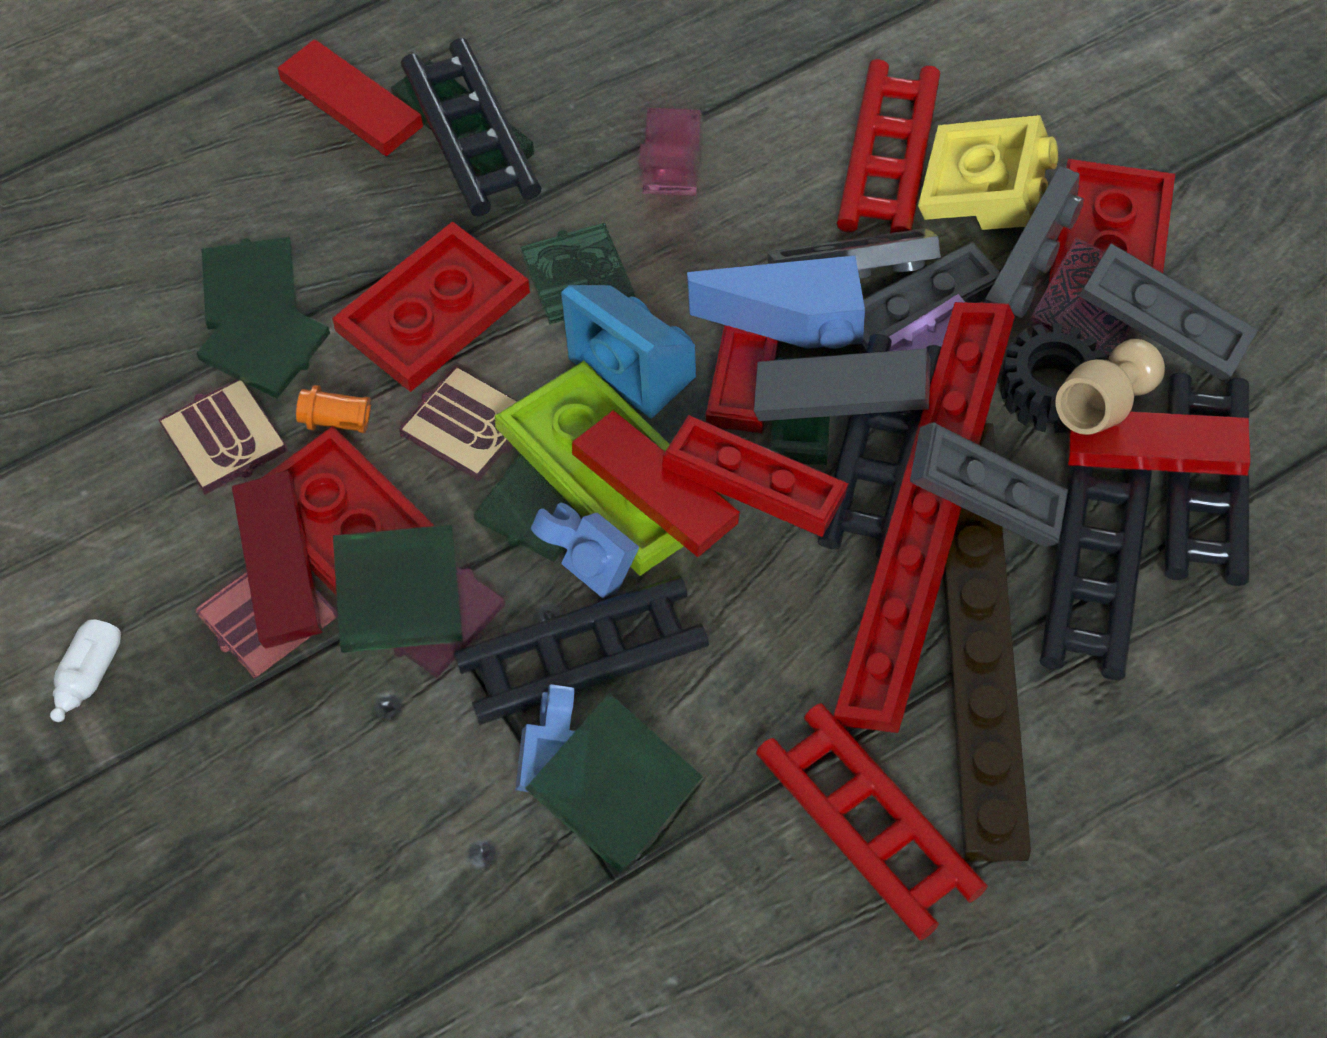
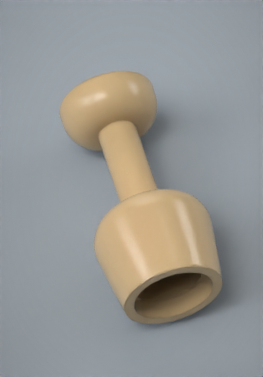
(1103, 391)

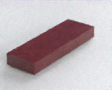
(276, 560)

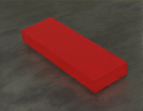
(350, 97)
(1167, 444)
(634, 469)
(755, 475)

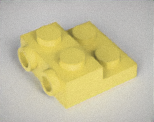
(988, 171)

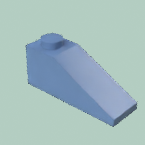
(790, 302)

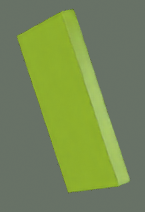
(543, 432)

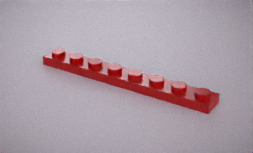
(921, 528)

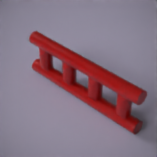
(906, 170)
(871, 857)

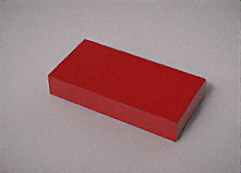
(735, 379)

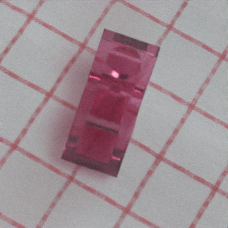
(672, 152)

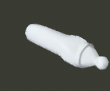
(84, 665)

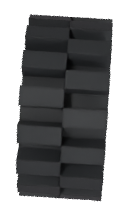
(1040, 352)

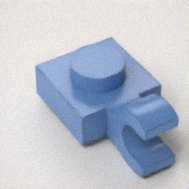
(594, 547)
(543, 741)

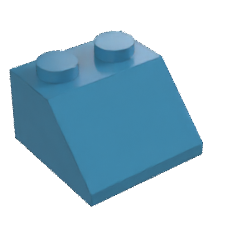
(627, 346)

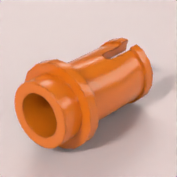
(332, 410)

